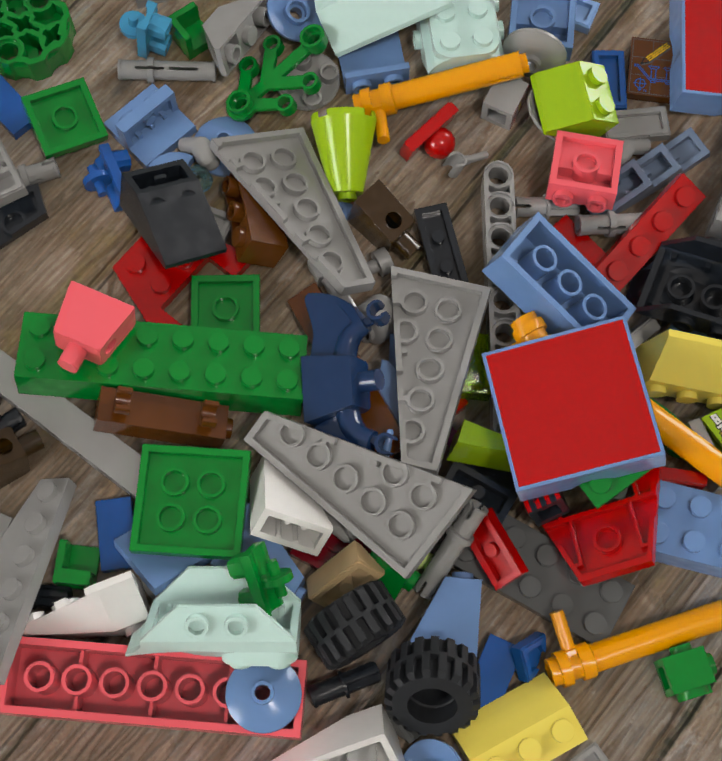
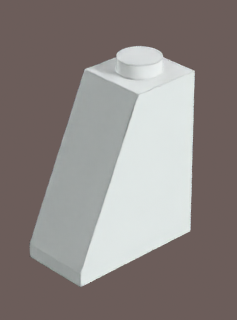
(285, 512)

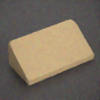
(342, 574)

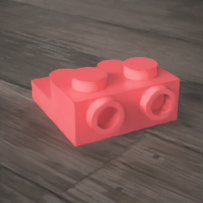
(584, 171)

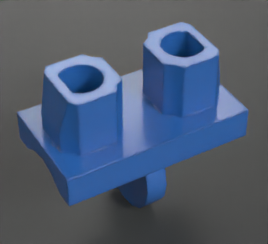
(106, 174)

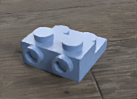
(549, 15)

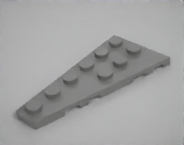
(294, 191)
(434, 345)
(377, 498)
(25, 557)

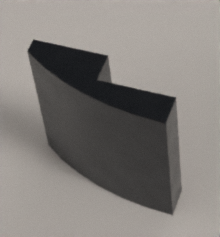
(493, 486)

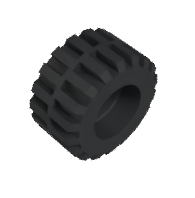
(354, 624)
(432, 686)

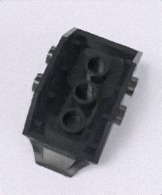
(682, 285)

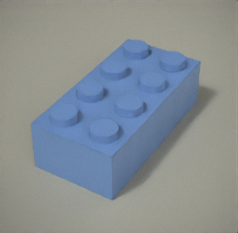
(554, 279)
(689, 529)

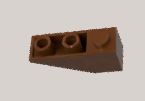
(254, 232)

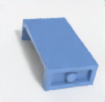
(374, 65)

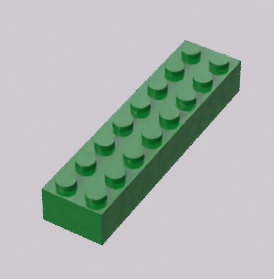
(180, 361)

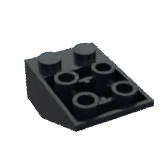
(171, 213)

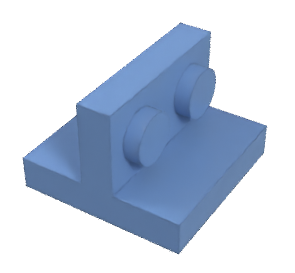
(150, 124)

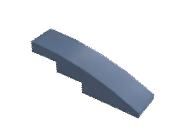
(657, 169)

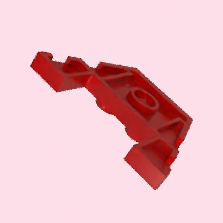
(155, 287)
(614, 537)

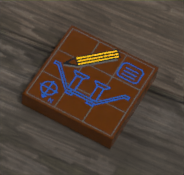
(649, 70)

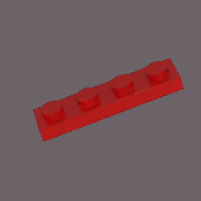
(649, 230)

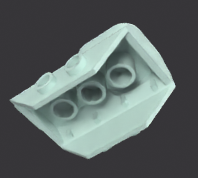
(460, 35)
(204, 618)

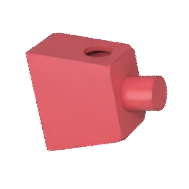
(90, 326)

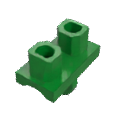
(263, 576)

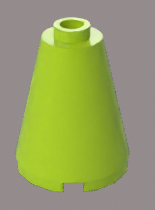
(345, 148)

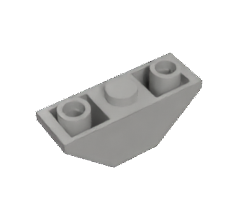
(234, 30)

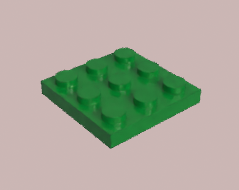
(191, 502)

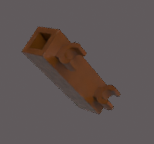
(162, 417)

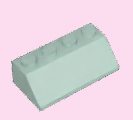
(361, 22)

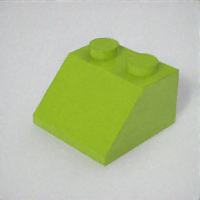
(574, 99)

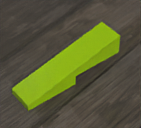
(478, 447)

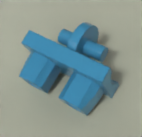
(149, 30)

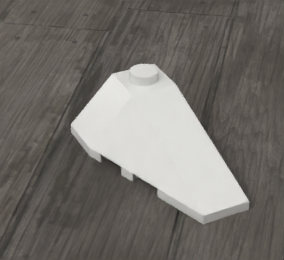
(107, 610)
(357, 737)

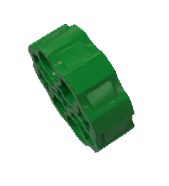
(31, 32)

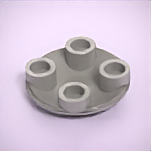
(329, 76)

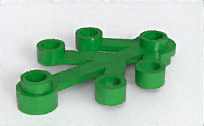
(275, 77)

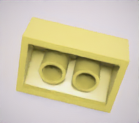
(683, 367)
(522, 726)

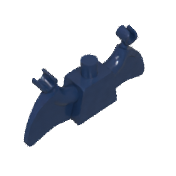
(333, 378)

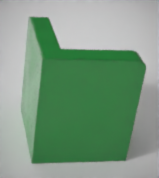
(188, 31)
(76, 565)

